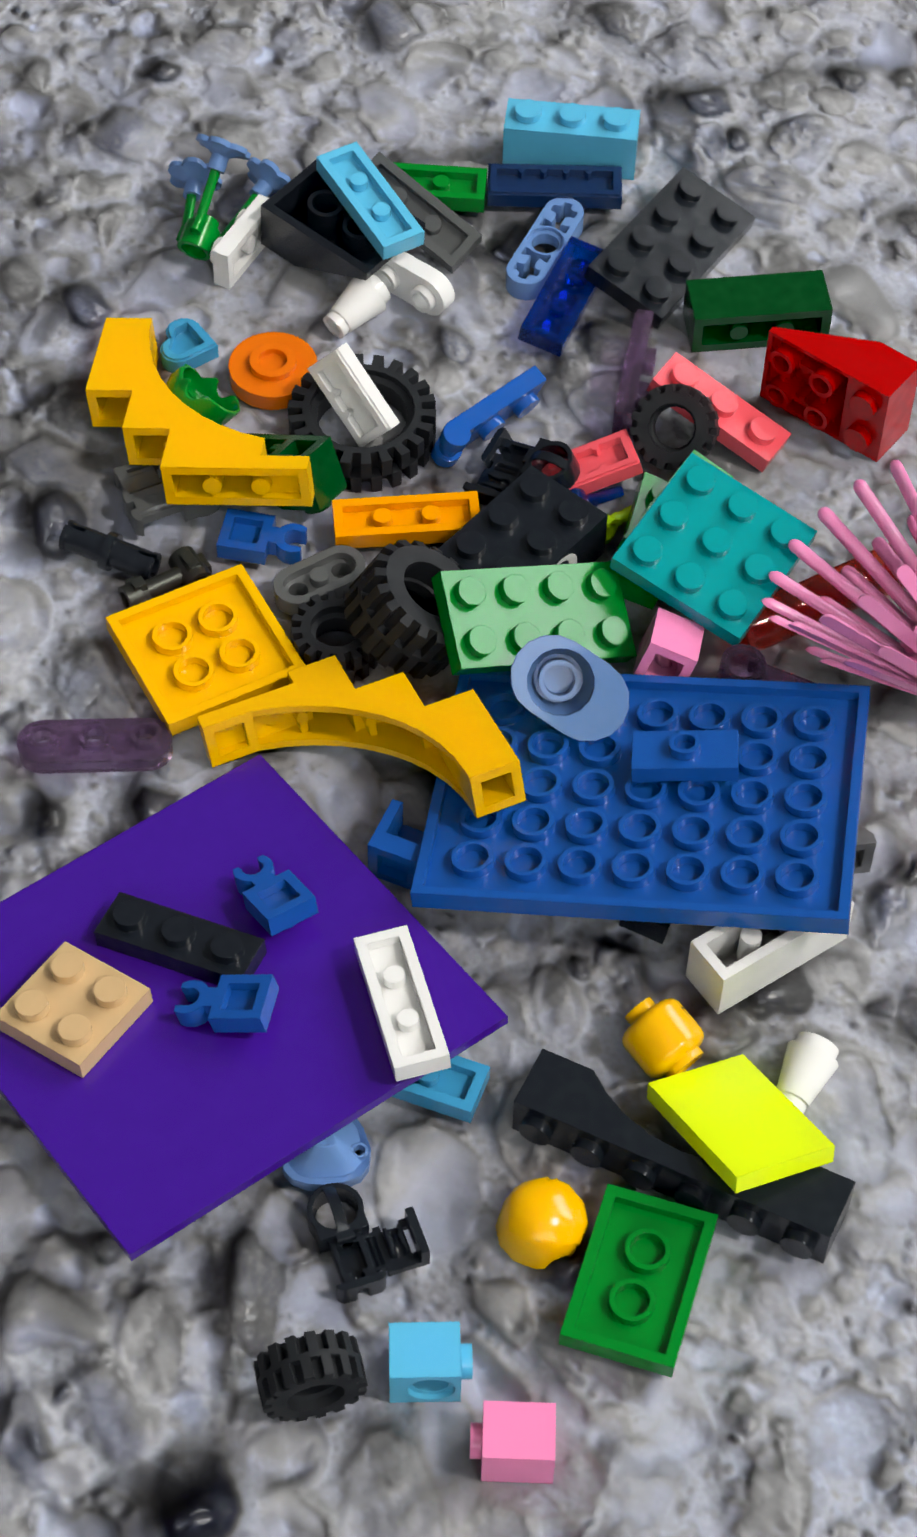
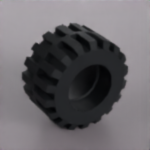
(397, 609)

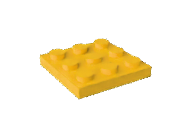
(204, 647)

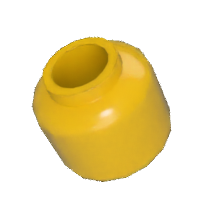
(662, 1037)

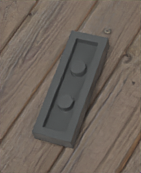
(446, 234)

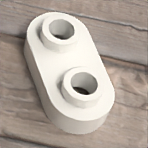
(417, 284)

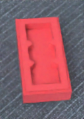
(603, 462)

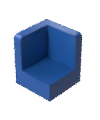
(394, 848)

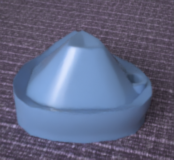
(332, 1160)

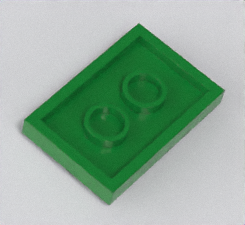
(638, 1280)

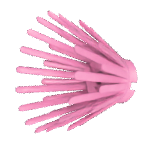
(870, 650)

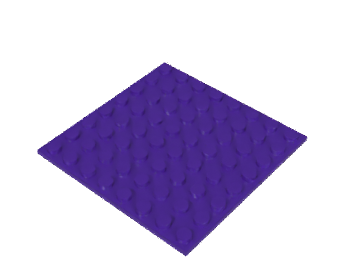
(195, 1113)

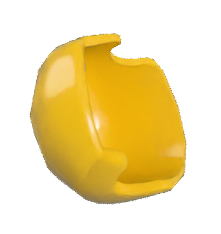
(541, 1222)

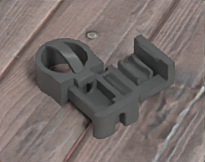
(146, 500)

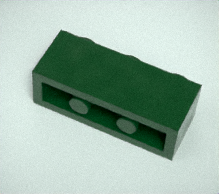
(743, 309)

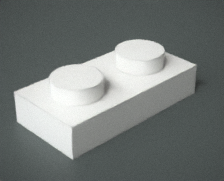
(239, 246)

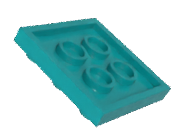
(711, 549)

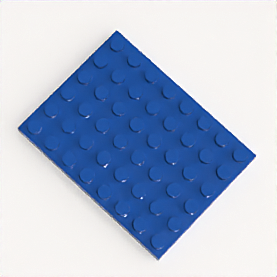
(673, 852)

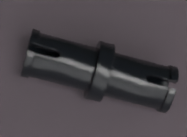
(109, 550)

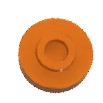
(268, 368)

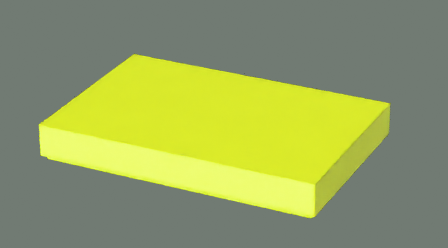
(740, 1123)

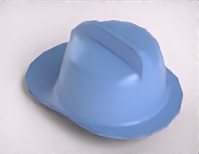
(569, 688)

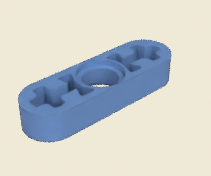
(543, 232)

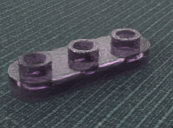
(115, 751)

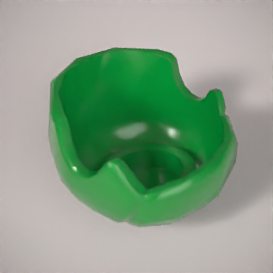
(202, 395)

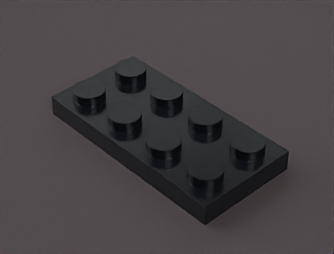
(669, 241)

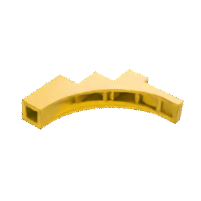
(323, 708)

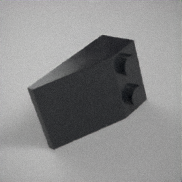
(315, 230)

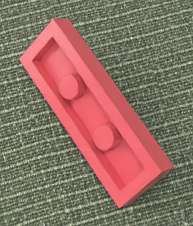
(741, 425)

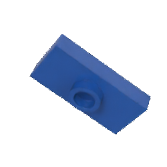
(685, 755)

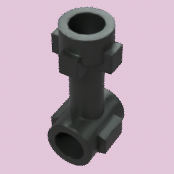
(185, 569)

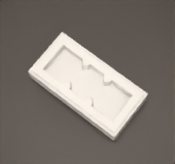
(353, 395)

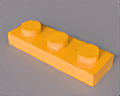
(404, 517)

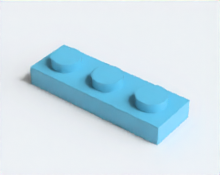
(370, 200)

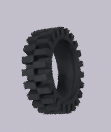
(385, 460)

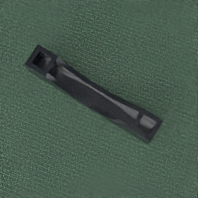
(572, 1111)

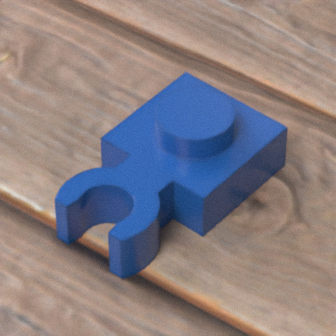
(254, 535)
(275, 899)
(235, 1005)

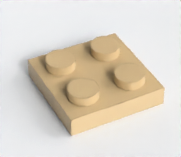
(74, 1009)

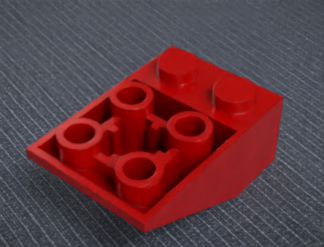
(841, 387)

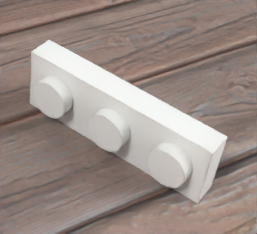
(402, 1003)

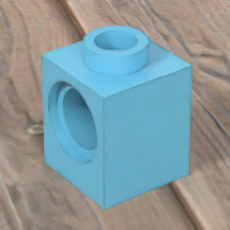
(427, 1362)

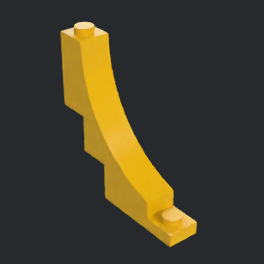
(195, 455)

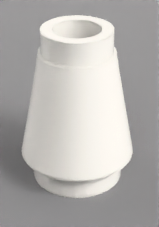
(357, 305)
(807, 1068)

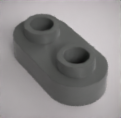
(316, 576)

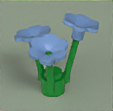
(196, 178)

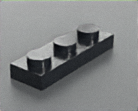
(178, 940)

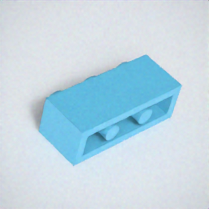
(570, 135)

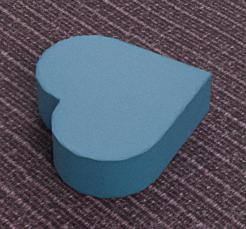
(186, 345)

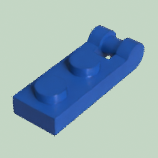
(488, 416)

